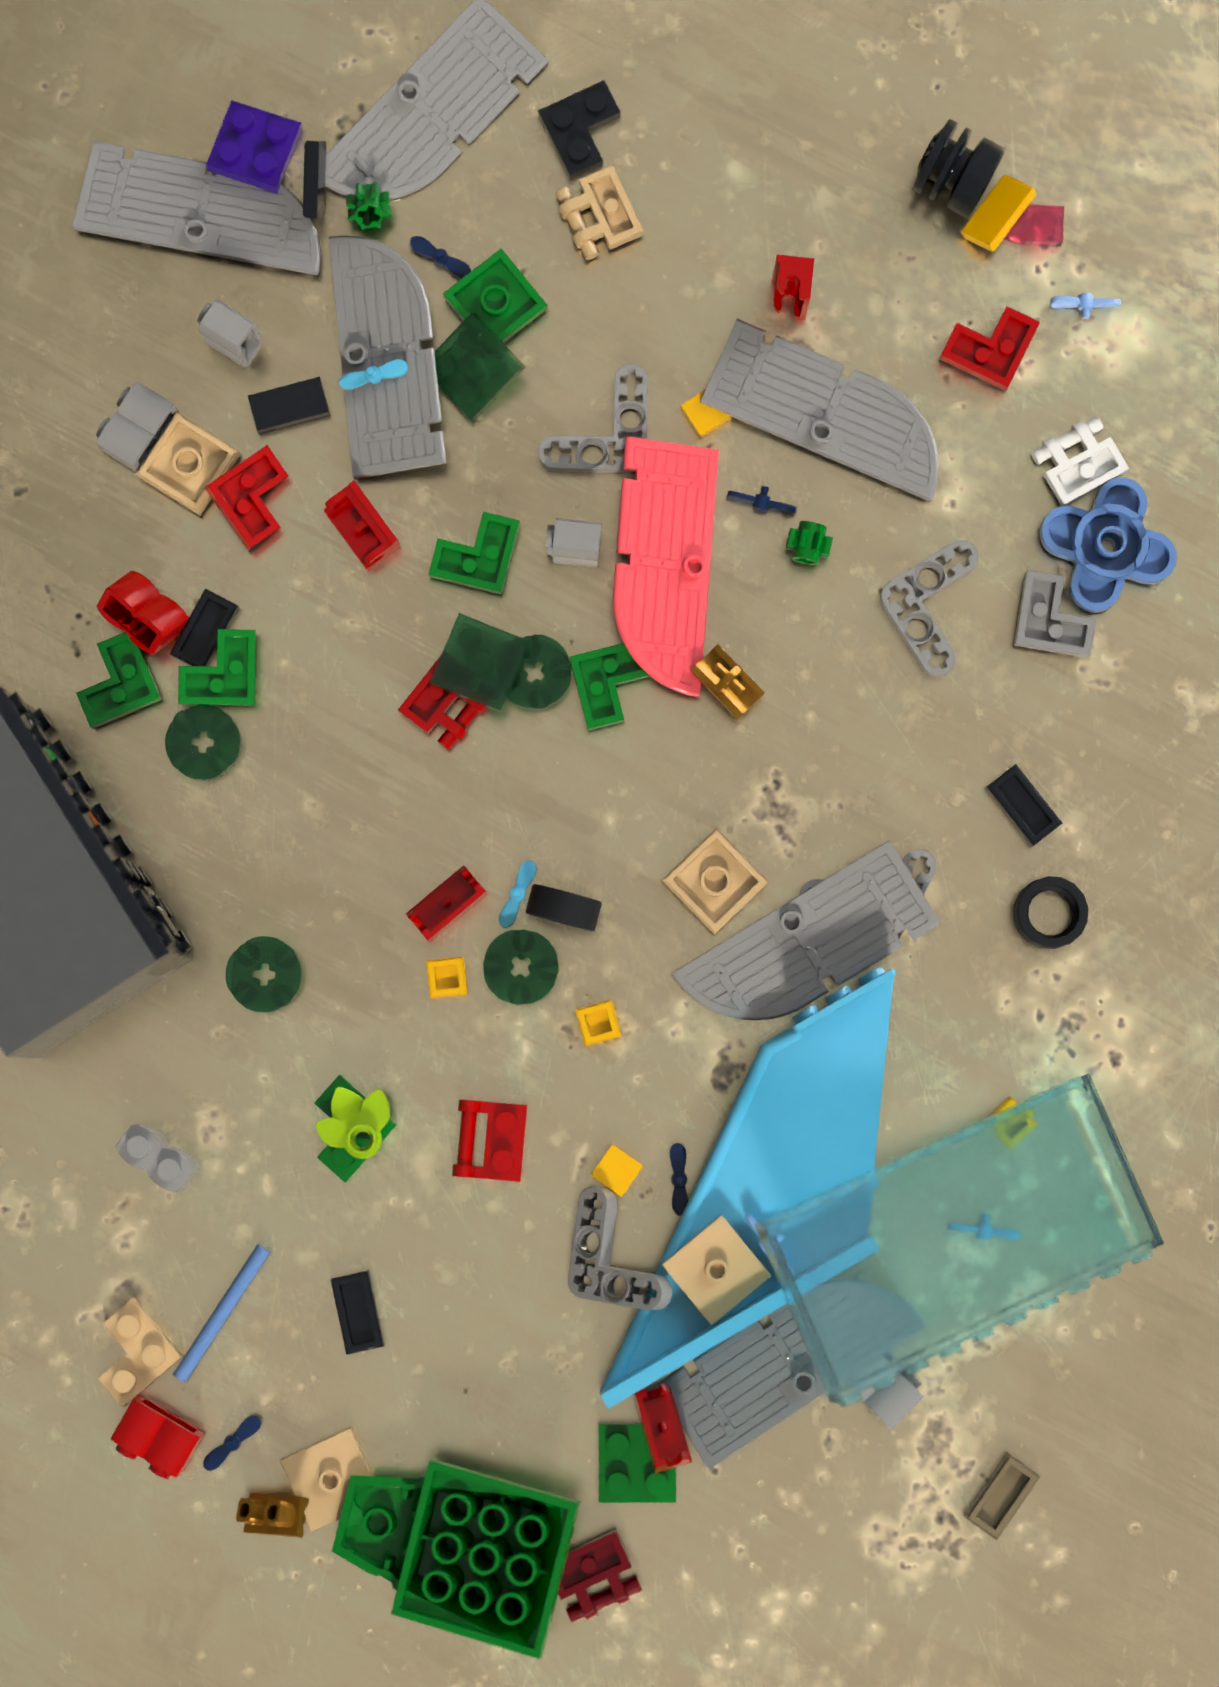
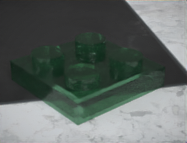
(475, 366)
(479, 662)

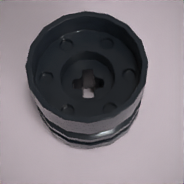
(958, 168)

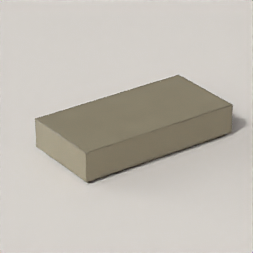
(1002, 1496)

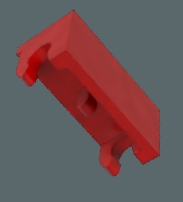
(793, 280)
(361, 526)
(446, 903)
(662, 1428)

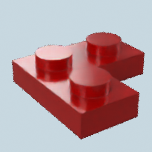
(994, 357)
(239, 494)

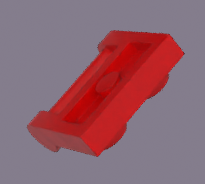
(502, 1145)

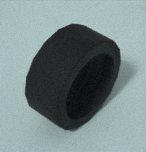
(1077, 902)
(563, 907)

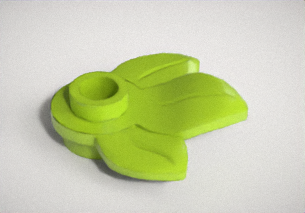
(353, 1116)

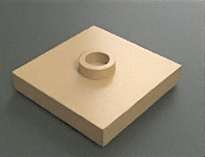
(186, 462)
(715, 881)
(716, 1269)
(324, 1475)

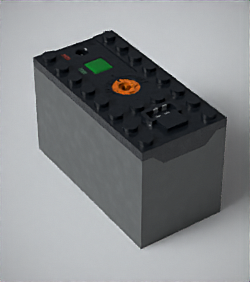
(73, 906)

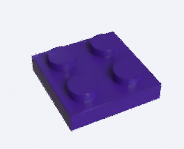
(254, 146)

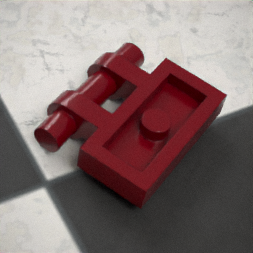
(591, 1564)

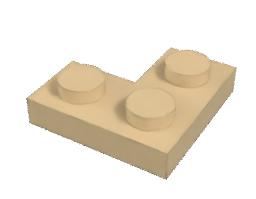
(147, 1352)

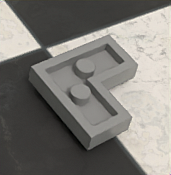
(1042, 625)

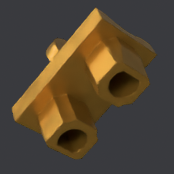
(727, 681)
(273, 1514)

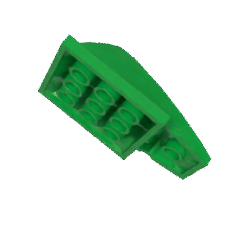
(462, 1551)

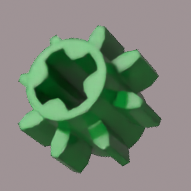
(368, 205)
(809, 543)

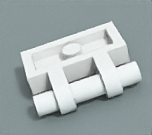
(1085, 471)

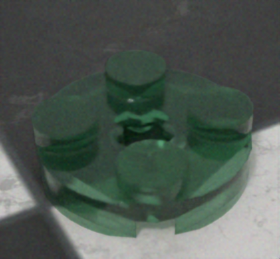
(557, 671)
(218, 758)
(251, 957)
(499, 964)

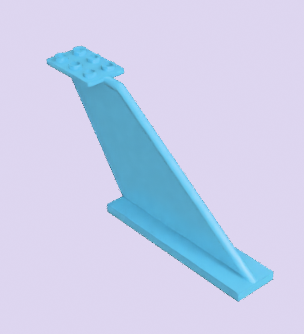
(792, 1133)

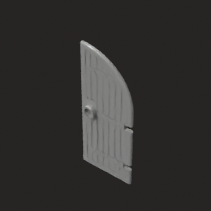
(444, 95)
(183, 208)
(379, 320)
(811, 405)
(820, 933)
(745, 1387)

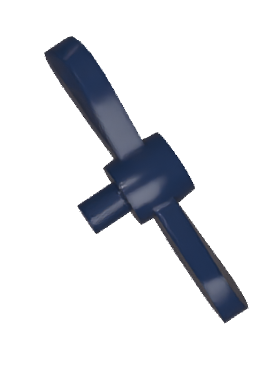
(440, 257)
(760, 501)
(678, 1178)
(232, 1442)

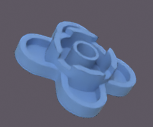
(1115, 518)

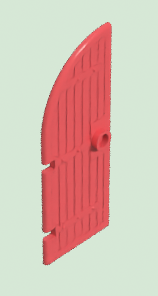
(668, 539)

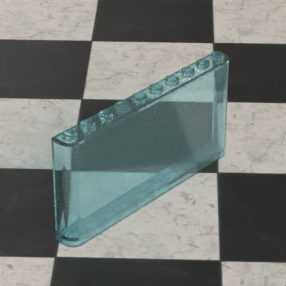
(958, 1238)

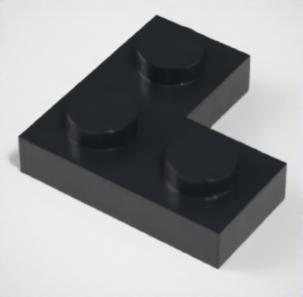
(570, 123)

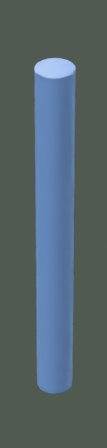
(221, 1313)

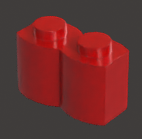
(142, 612)
(156, 1437)

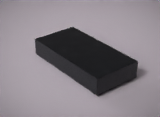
(314, 179)
(288, 405)
(199, 636)
(1023, 805)
(357, 1312)

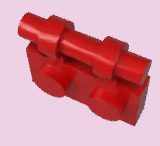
(428, 707)

